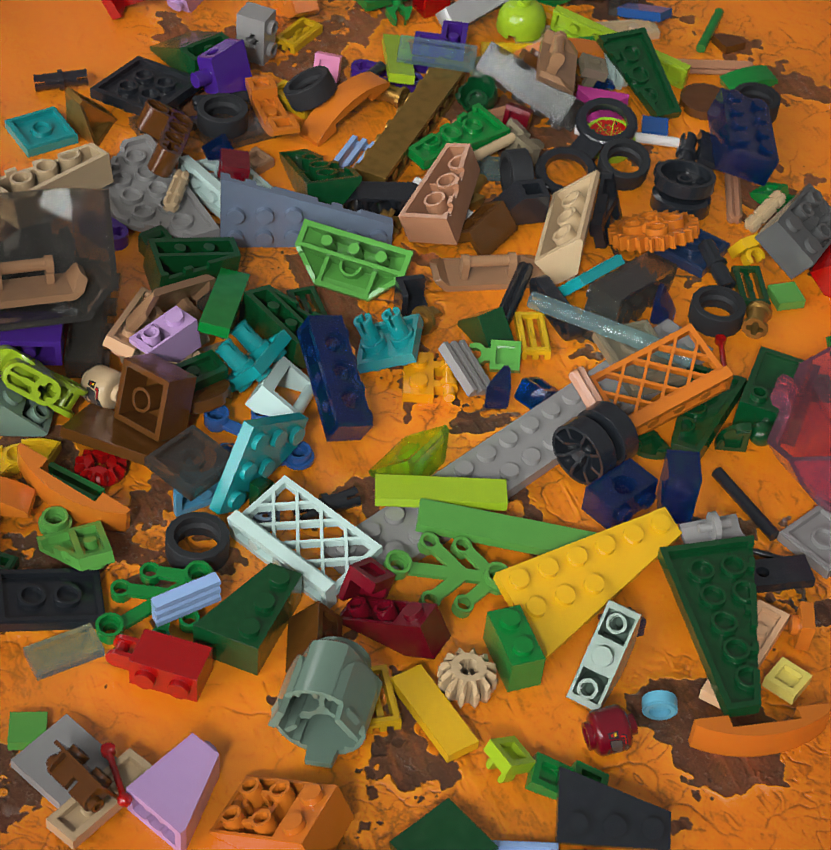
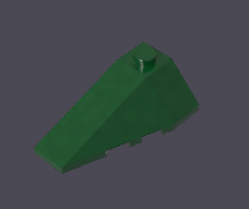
(318, 177)

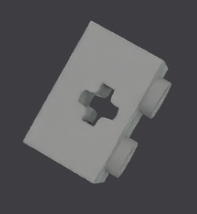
(258, 29)

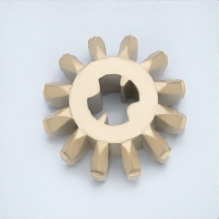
(467, 677)

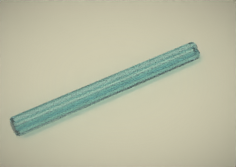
(600, 325)

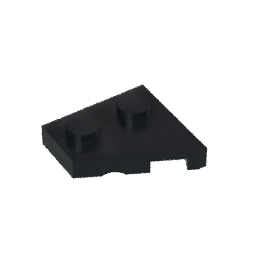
(606, 210)

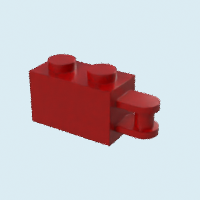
(163, 663)

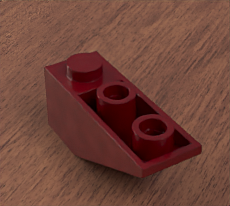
(403, 626)

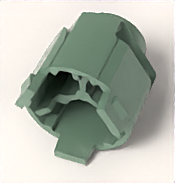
(327, 700)

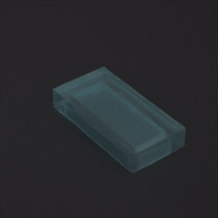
(63, 651)

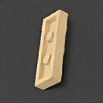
(75, 824)

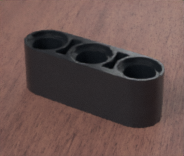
(377, 196)

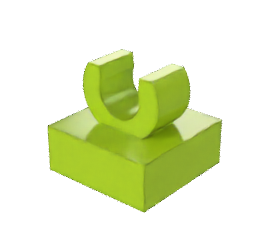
(509, 757)

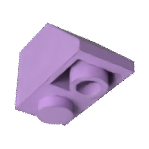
(169, 336)

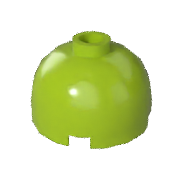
(521, 20)

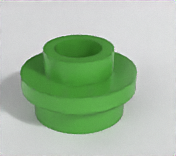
(54, 520)

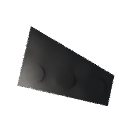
(606, 817)

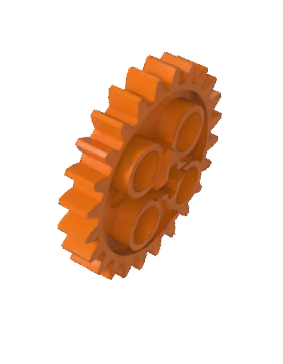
(653, 231)

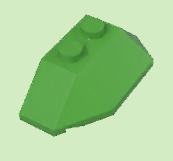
(350, 261)

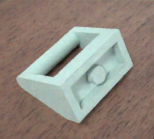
(287, 375)

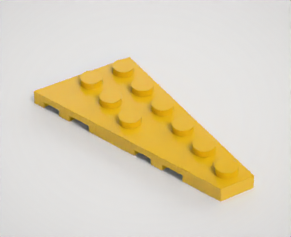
(576, 581)

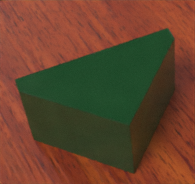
(486, 326)

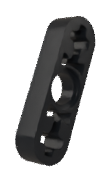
(545, 286)

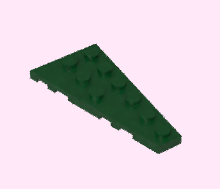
(719, 606)

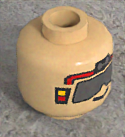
(102, 385)

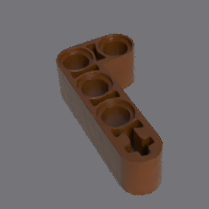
(170, 129)

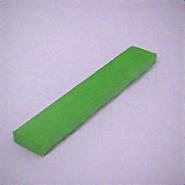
(494, 528)

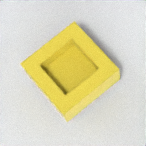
(787, 680)

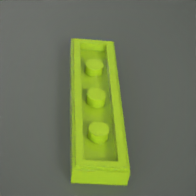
(396, 71)
(461, 491)

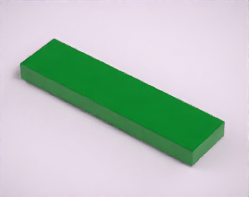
(223, 303)

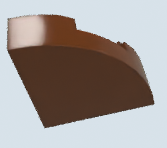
(728, 43)

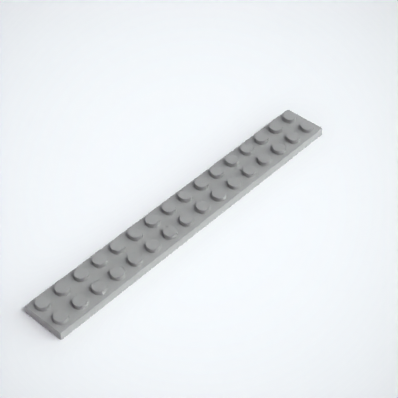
(514, 453)

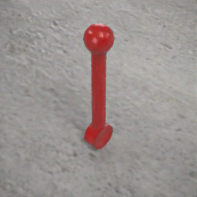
(720, 340)
(108, 752)

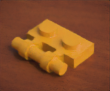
(419, 381)

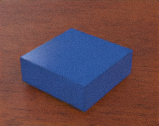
(654, 125)

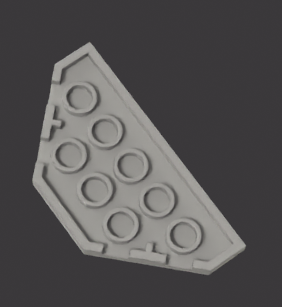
(139, 195)

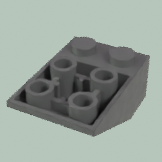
(798, 232)

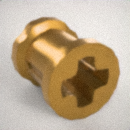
(394, 95)
(758, 315)

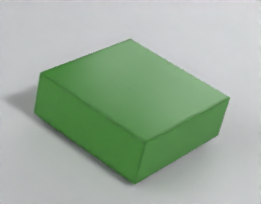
(786, 296)
(25, 728)

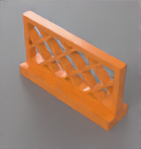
(679, 399)

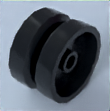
(683, 187)

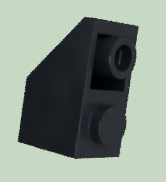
(526, 201)

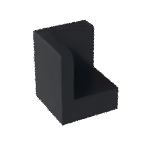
(409, 293)

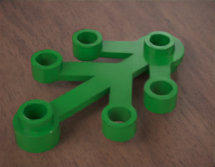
(119, 623)

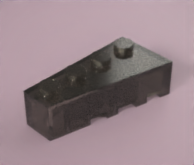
(519, 78)
(629, 289)
(86, 338)

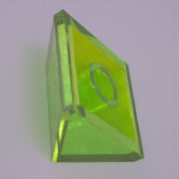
(415, 454)

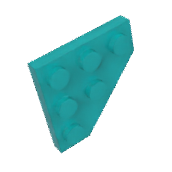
(256, 453)

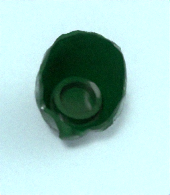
(478, 90)

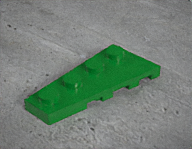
(474, 128)

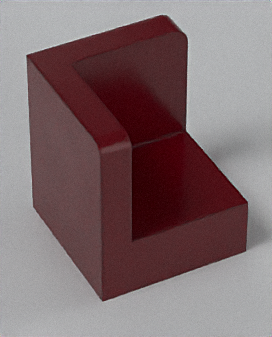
(234, 163)
(366, 579)

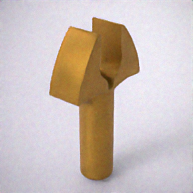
(478, 199)

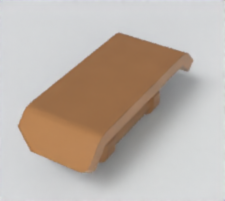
(557, 61)
(479, 271)
(42, 288)
(180, 294)

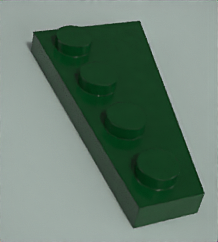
(641, 69)
(701, 424)

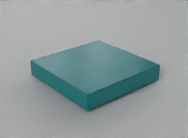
(41, 131)
(591, 275)

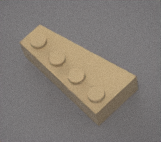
(78, 167)

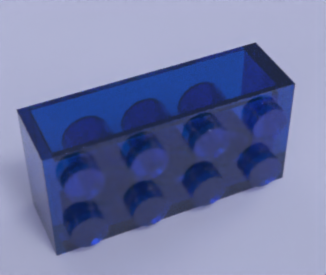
(742, 136)

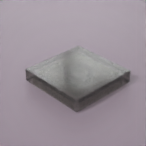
(189, 462)

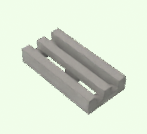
(465, 367)

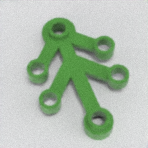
(450, 571)

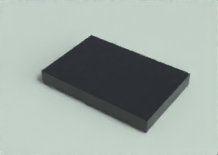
(49, 599)

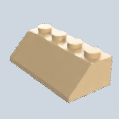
(567, 229)

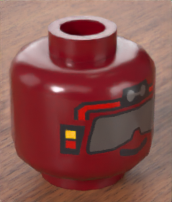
(609, 730)

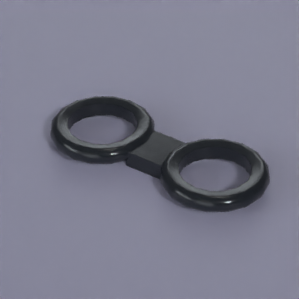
(589, 143)

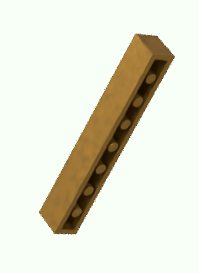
(411, 123)

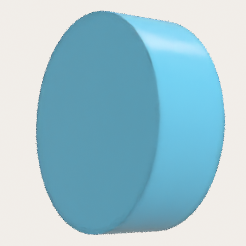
(659, 705)

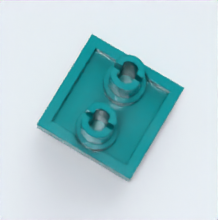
(388, 342)
(259, 355)

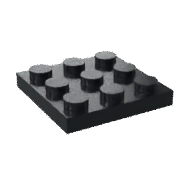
(143, 80)

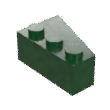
(185, 258)
(272, 311)
(251, 618)

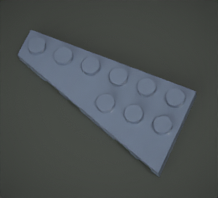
(275, 215)

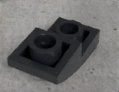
(704, 150)

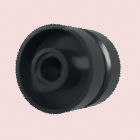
(595, 442)

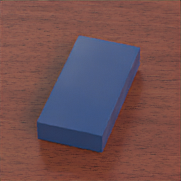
(644, 12)

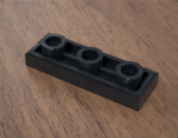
(783, 573)

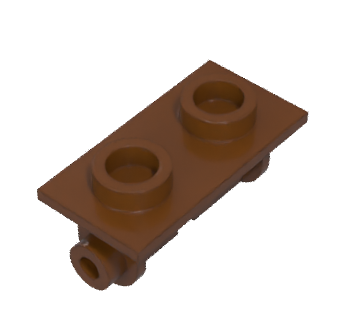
(91, 784)

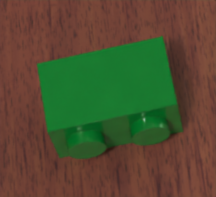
(513, 648)

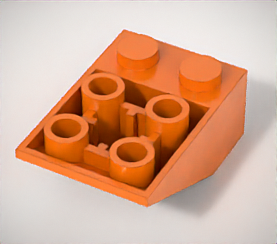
(283, 815)

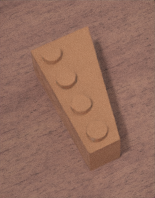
(442, 198)

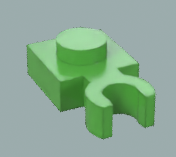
(500, 354)

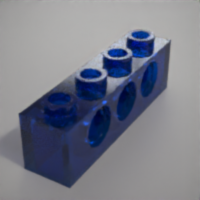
(334, 378)

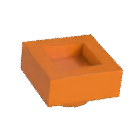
(802, 625)

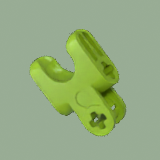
(38, 383)

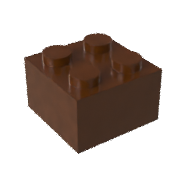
(154, 396)

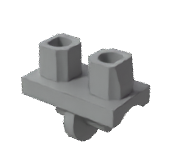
(711, 528)

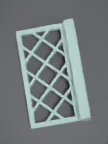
(206, 184)
(270, 549)

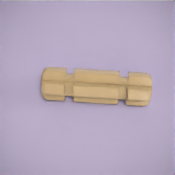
(176, 190)
(764, 211)

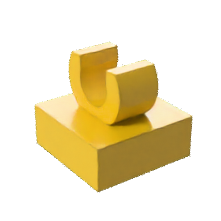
(745, 248)

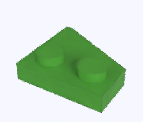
(79, 547)

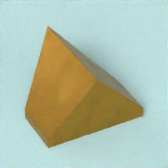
(87, 117)

